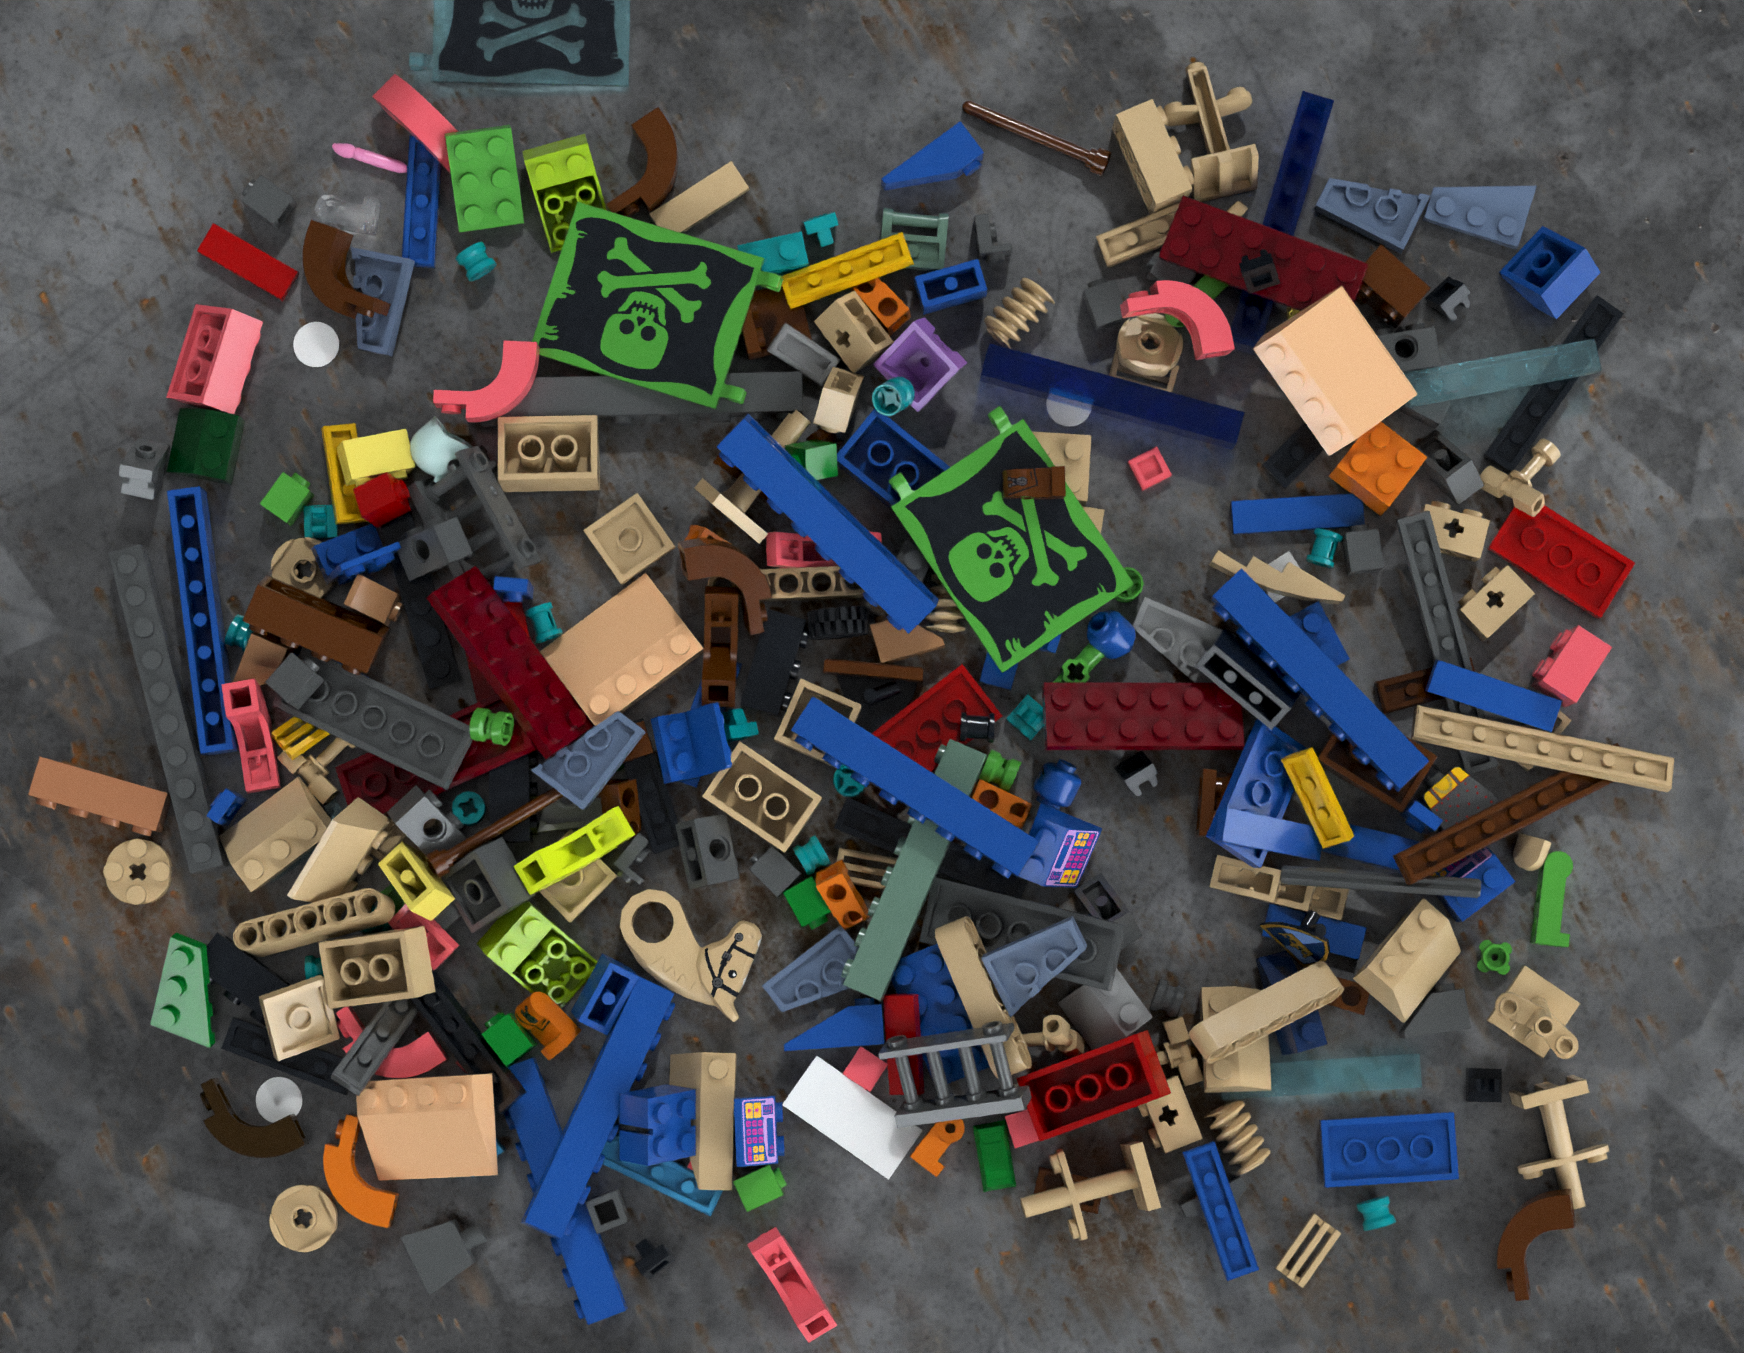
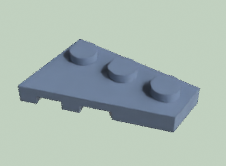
(1482, 211)
(592, 760)
(813, 973)

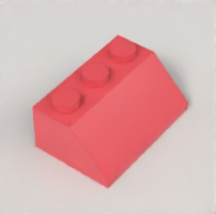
(215, 358)

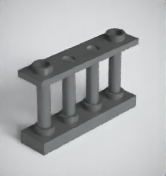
(431, 504)
(945, 1105)

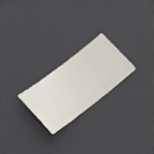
(851, 1117)

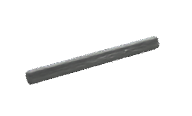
(1379, 881)

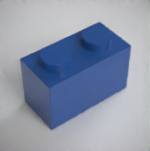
(950, 286)
(604, 994)

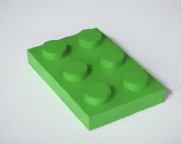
(484, 178)

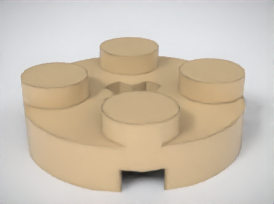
(1143, 360)
(289, 556)
(119, 871)
(285, 1211)

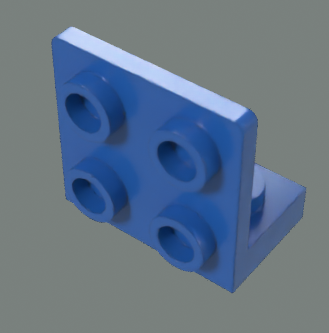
(352, 554)
(691, 743)

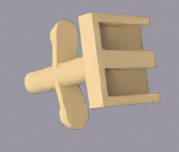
(1223, 169)
(740, 495)
(1536, 1015)
(1549, 1099)
(1135, 1176)

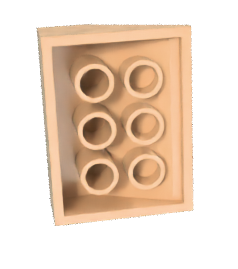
(1334, 370)
(622, 650)
(430, 1126)

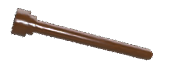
(1095, 159)
(442, 860)

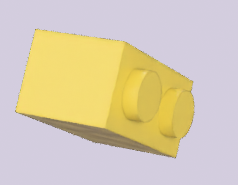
(375, 455)
(415, 881)

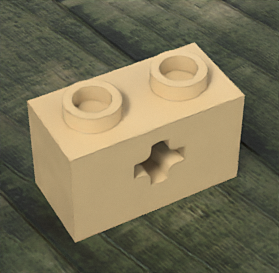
(853, 331)
(838, 400)
(1471, 526)
(1512, 595)
(1183, 1127)

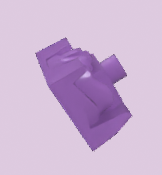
(921, 360)

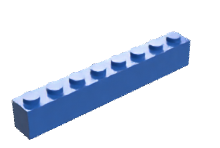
(827, 523)
(202, 617)
(1319, 680)
(914, 787)
(597, 1109)
(583, 1250)

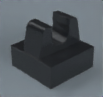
(1259, 272)
(1448, 296)
(1137, 771)
(1483, 1085)
(653, 1259)

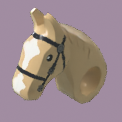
(678, 962)

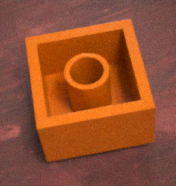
(1378, 467)

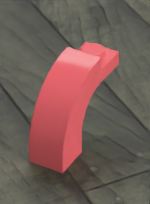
(416, 116)
(1190, 305)
(503, 394)
(795, 551)
(253, 728)
(403, 1062)
(792, 1284)

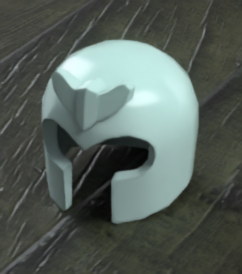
(434, 448)

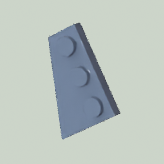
(1373, 212)
(386, 279)
(1032, 961)

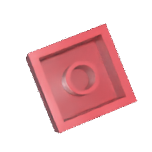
(1571, 665)

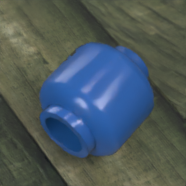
(1111, 634)
(1057, 784)

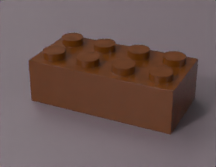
(316, 625)

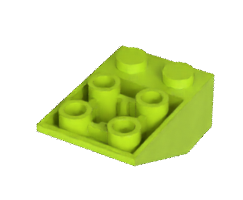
(560, 178)
(538, 953)

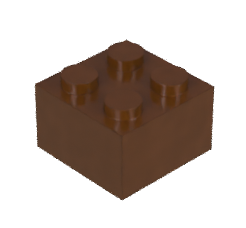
(1390, 288)

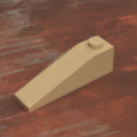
(715, 1086)

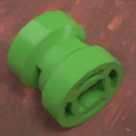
(1132, 592)
(491, 726)
(1000, 770)

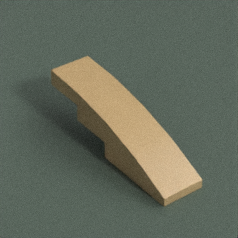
(1289, 582)
(1265, 885)

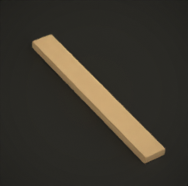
(1542, 748)

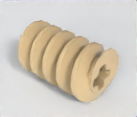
(1017, 312)
(946, 611)
(1239, 1136)

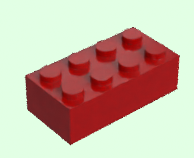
(1094, 1085)

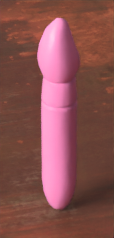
(349, 151)

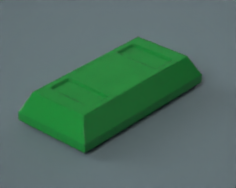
(994, 1155)

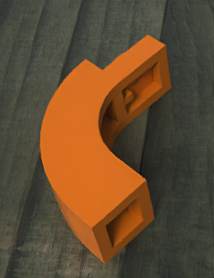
(347, 1185)

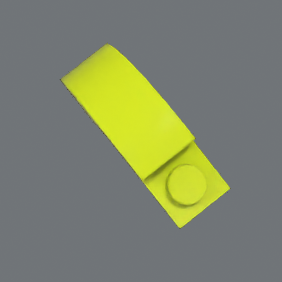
(574, 851)

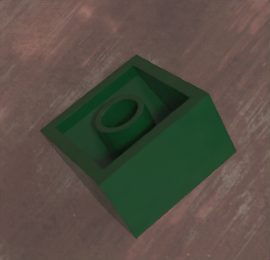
(206, 445)

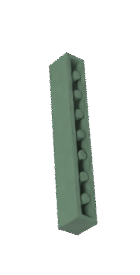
(907, 883)

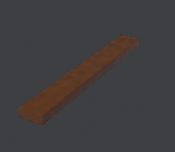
(1494, 823)

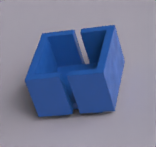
(667, 1116)

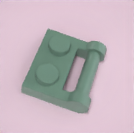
(926, 251)

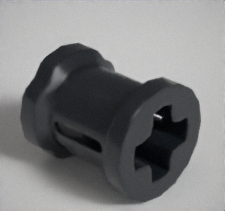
(977, 727)

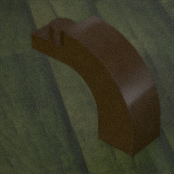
(244, 1138)

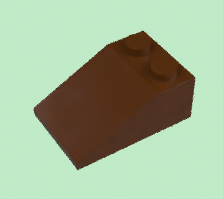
(1340, 761)

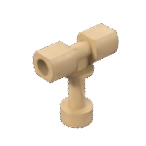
(1518, 484)
(314, 769)
(1057, 1034)
(1177, 1052)

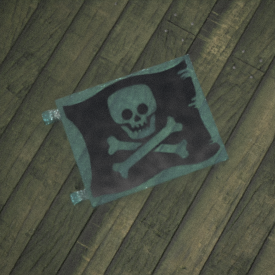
(529, 42)

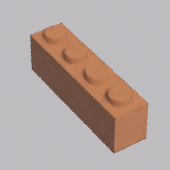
(101, 795)

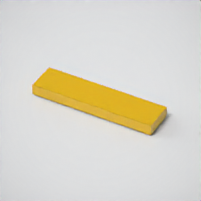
(846, 270)

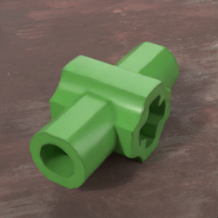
(1086, 660)

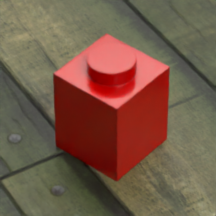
(382, 499)

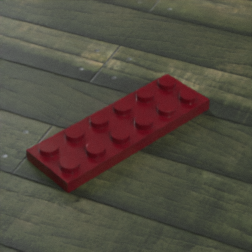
(1215, 241)
(510, 662)
(1140, 716)
(385, 784)

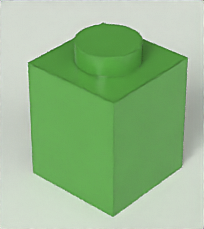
(288, 497)
(760, 1186)

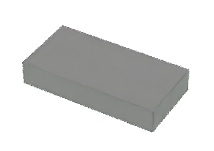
(803, 354)

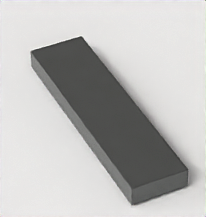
(374, 1044)

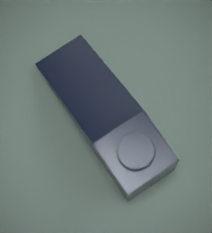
(1303, 1033)

